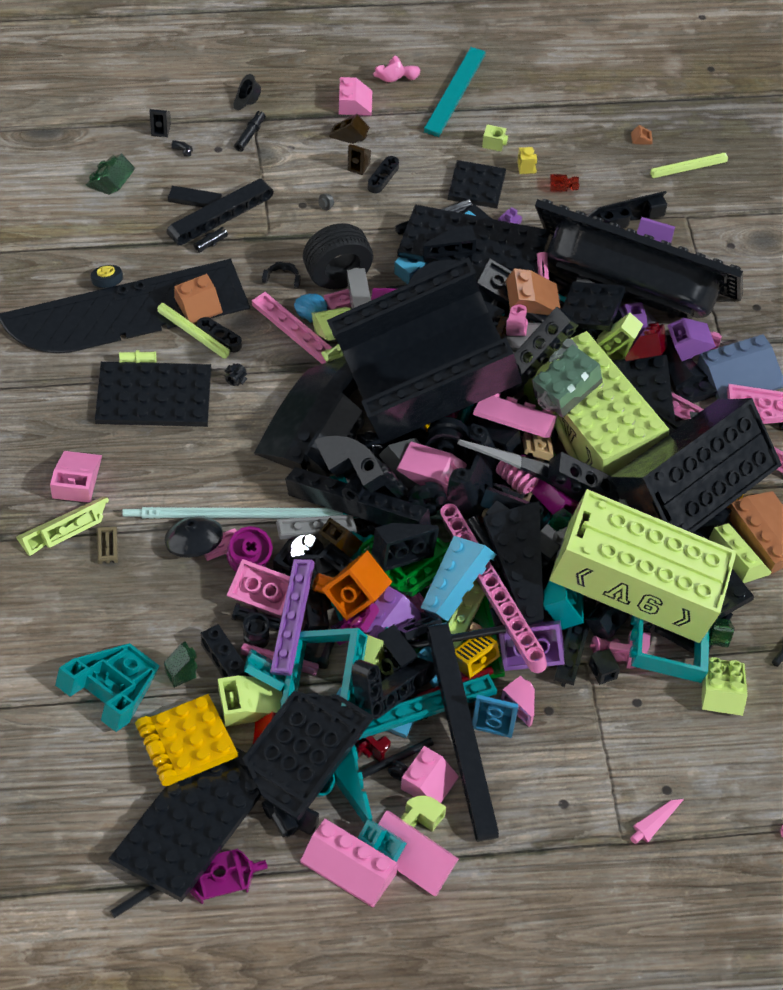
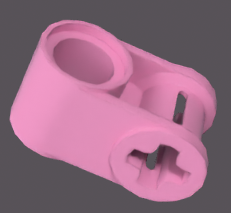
(517, 321)

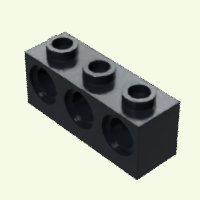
(222, 652)

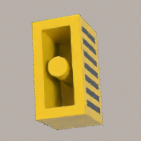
(476, 654)

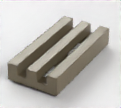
(107, 558)

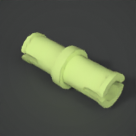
(144, 357)

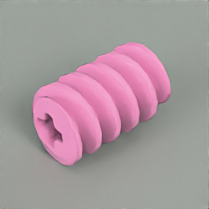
(516, 477)

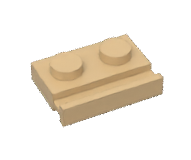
(538, 446)

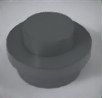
(326, 201)

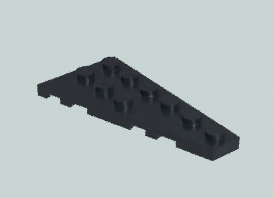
(651, 380)

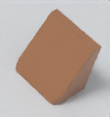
(641, 136)

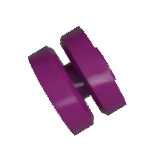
(249, 539)

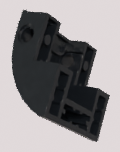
(352, 458)

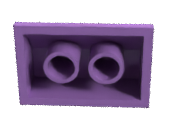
(393, 609)
(549, 637)

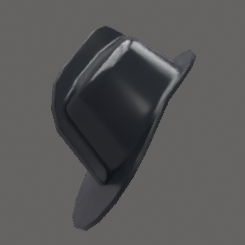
(248, 92)

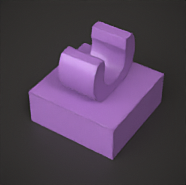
(511, 216)

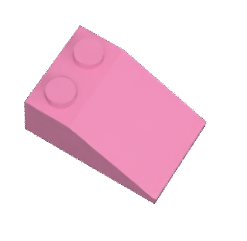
(428, 465)
(260, 588)

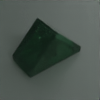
(721, 632)

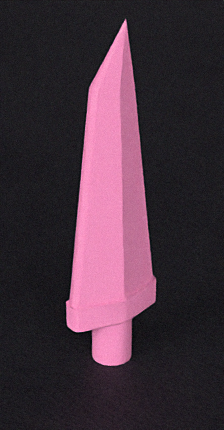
(651, 824)

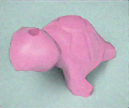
(395, 71)

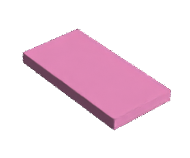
(422, 858)

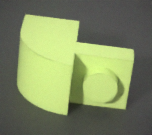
(425, 811)

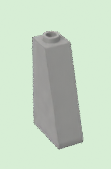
(358, 287)

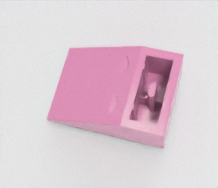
(75, 476)

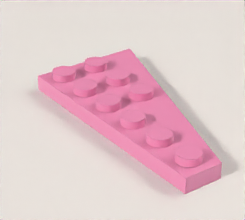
(768, 402)

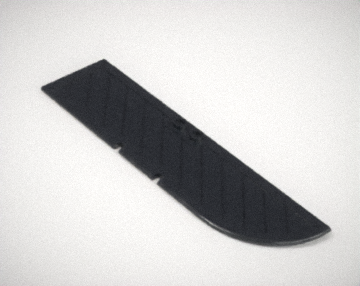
(116, 311)

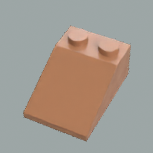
(532, 291)

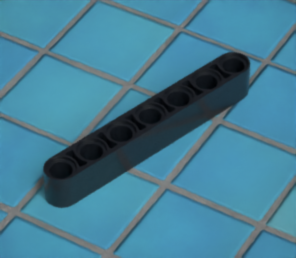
(219, 212)

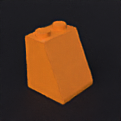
(357, 585)

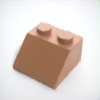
(197, 298)

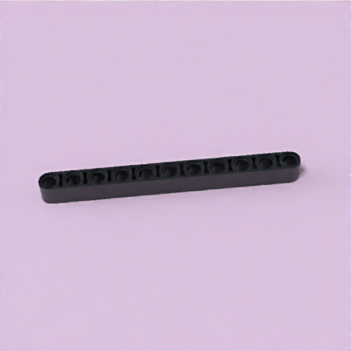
(462, 732)

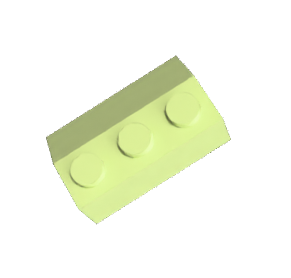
(746, 563)

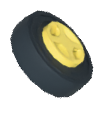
(106, 276)

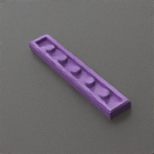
(292, 617)

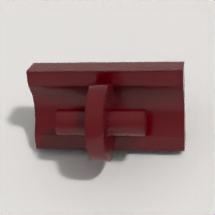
(370, 746)

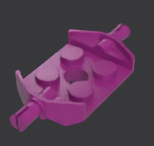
(237, 877)

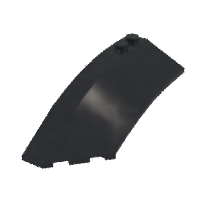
(304, 412)

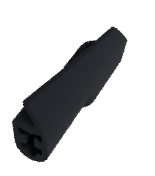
(623, 212)

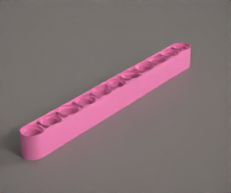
(458, 527)

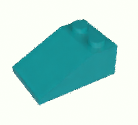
(564, 605)

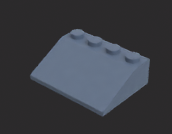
(743, 364)

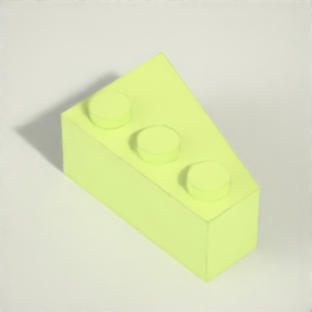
(620, 338)

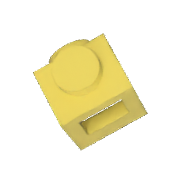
(527, 160)

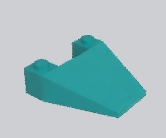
(115, 677)

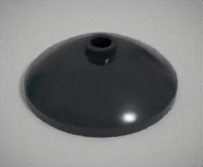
(193, 536)

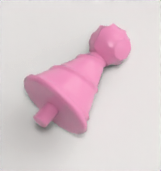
(601, 644)

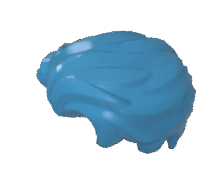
(309, 304)

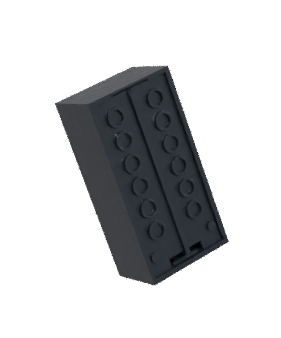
(700, 465)

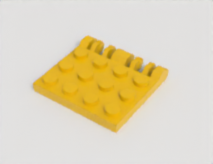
(186, 737)

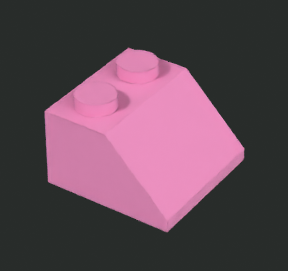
(354, 97)
(429, 776)

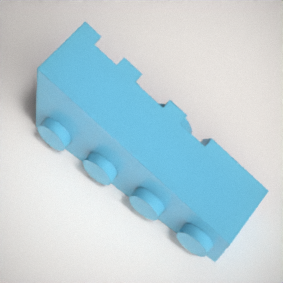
(455, 576)

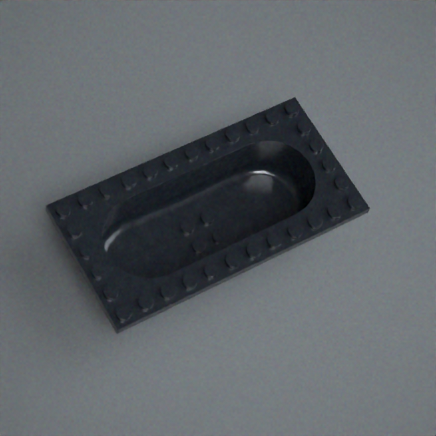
(647, 268)

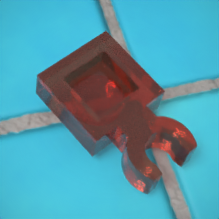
(562, 183)

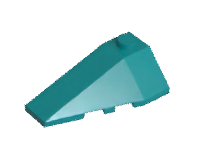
(352, 784)

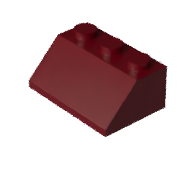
(650, 343)

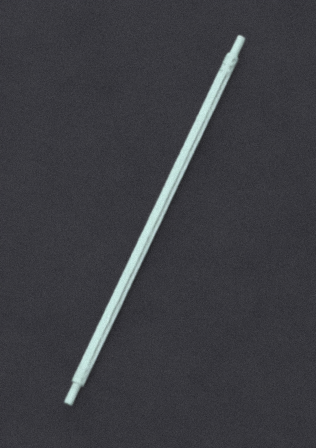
(265, 513)

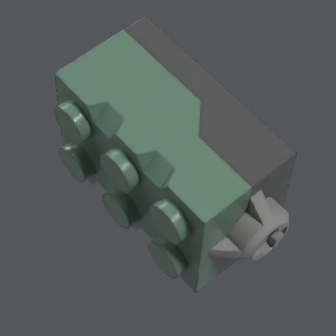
(567, 381)

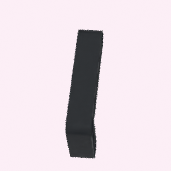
(381, 697)

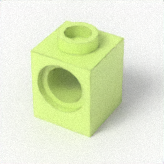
(494, 138)

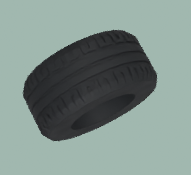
(331, 242)

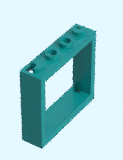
(356, 651)
(666, 666)

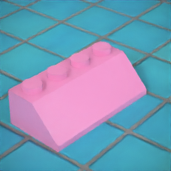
(516, 415)
(349, 863)

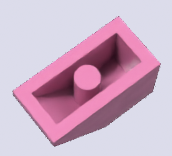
(521, 693)

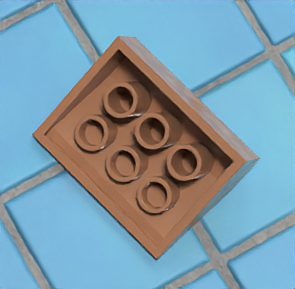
(760, 525)

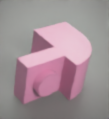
(621, 651)

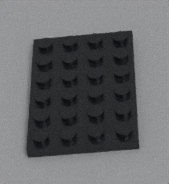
(153, 394)

